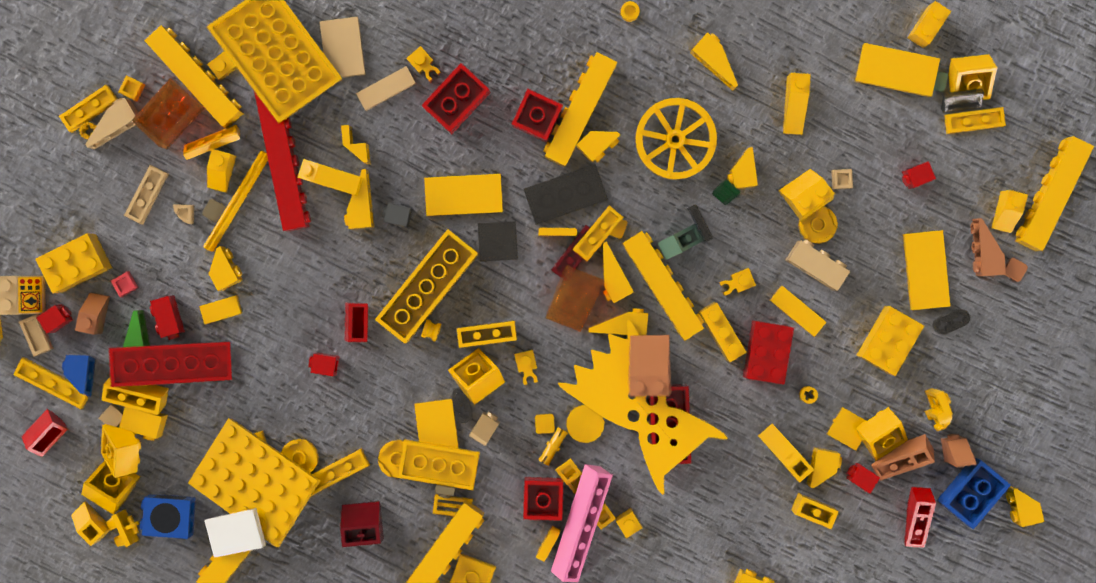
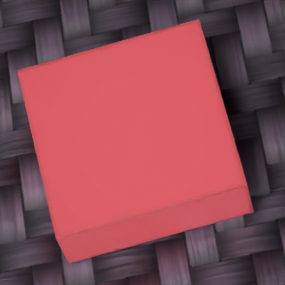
(124, 284)

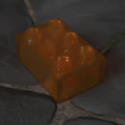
(168, 114)

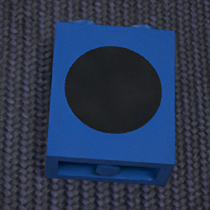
(168, 516)

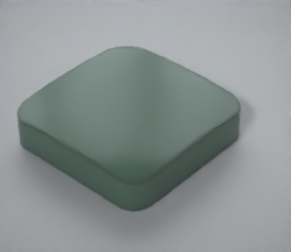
(941, 80)

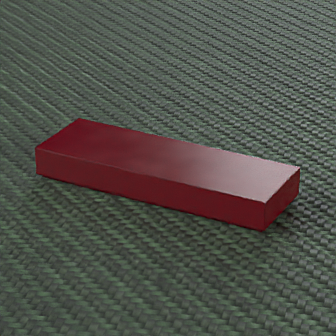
(570, 257)

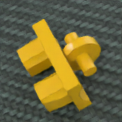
(126, 527)

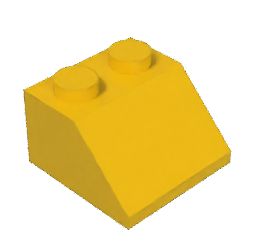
(972, 74)
(807, 194)
(477, 376)
(882, 433)
(120, 450)
(108, 491)

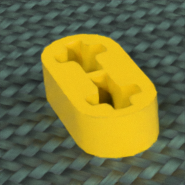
(548, 543)

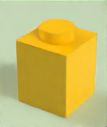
(628, 522)

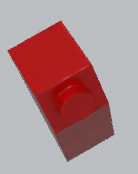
(919, 516)

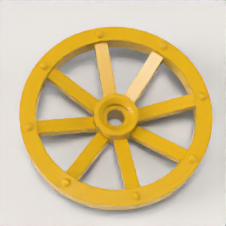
(705, 118)

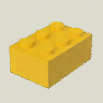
(73, 263)
(890, 340)

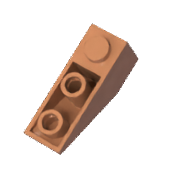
(988, 255)

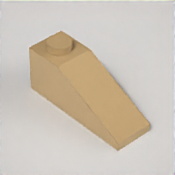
(113, 123)

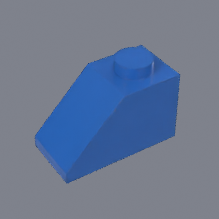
(80, 372)

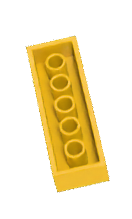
(427, 286)

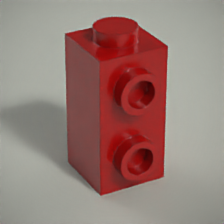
(167, 317)

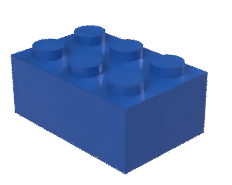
(973, 493)

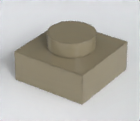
(445, 491)

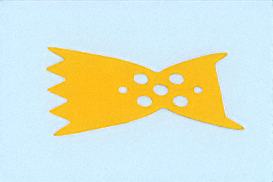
(606, 393)

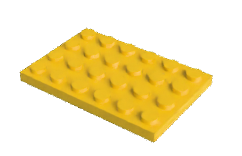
(274, 55)
(249, 474)

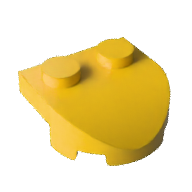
(940, 408)

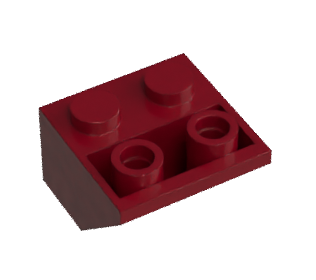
(361, 524)

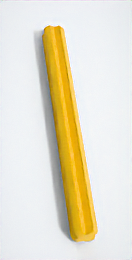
(236, 201)

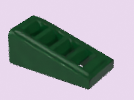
(726, 192)

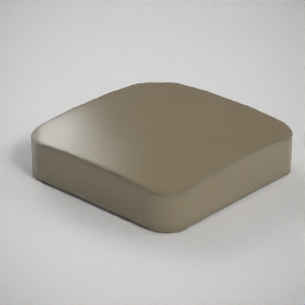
(214, 210)

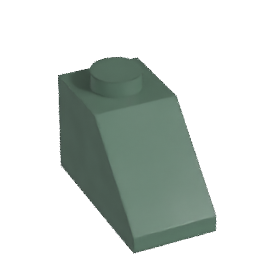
(680, 241)

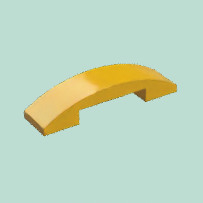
(571, 476)

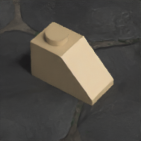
(484, 428)

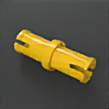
(553, 446)

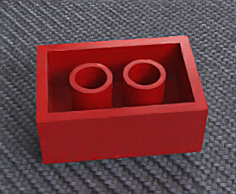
(456, 98)
(768, 352)

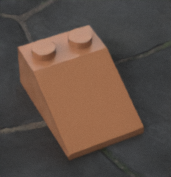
(649, 365)

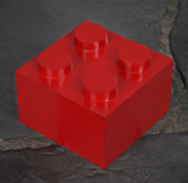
(537, 115)
(543, 498)

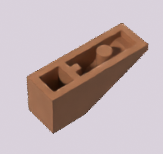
(904, 458)

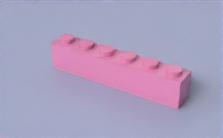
(581, 523)

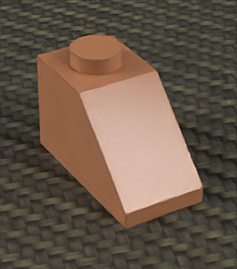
(93, 314)
(957, 451)

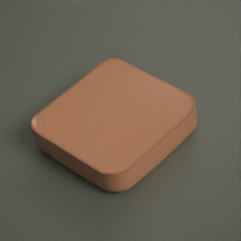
(1015, 269)

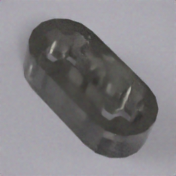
(954, 325)
(457, 406)

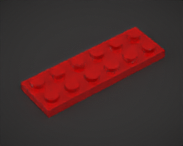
(170, 364)

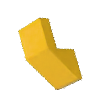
(360, 150)

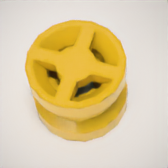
(431, 330)

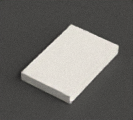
(235, 532)

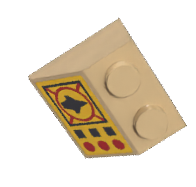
(22, 295)

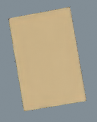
(343, 46)

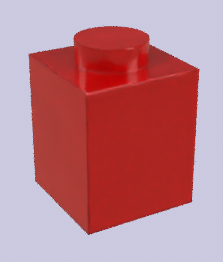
(918, 175)
(55, 318)
(324, 364)
(862, 477)

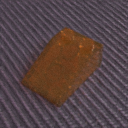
(574, 298)

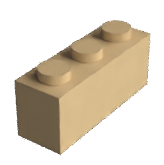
(818, 264)

